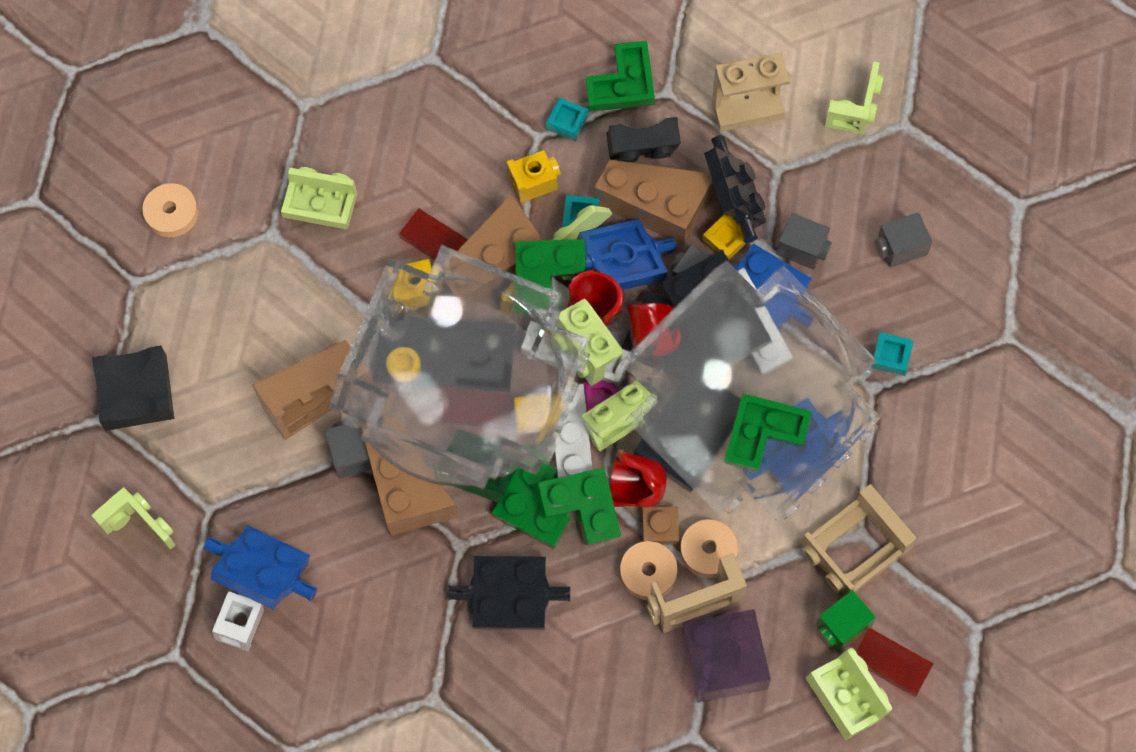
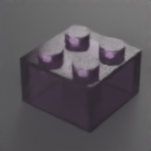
(726, 656)

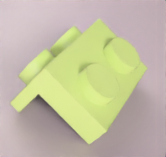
(319, 198)
(601, 345)
(607, 420)
(849, 693)

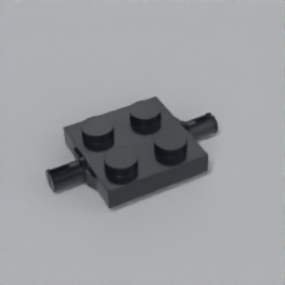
(736, 188)
(509, 593)

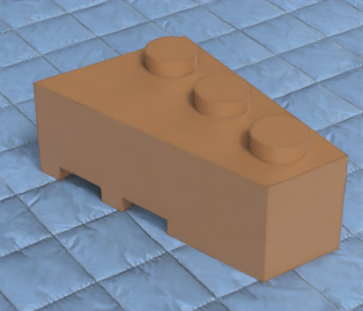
(659, 196)
(497, 236)
(302, 390)
(407, 500)

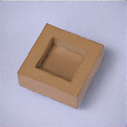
(661, 525)

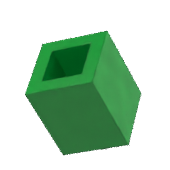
(844, 621)

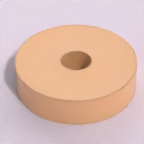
(169, 196)
(702, 533)
(648, 554)

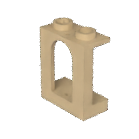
(748, 94)
(873, 506)
(702, 603)

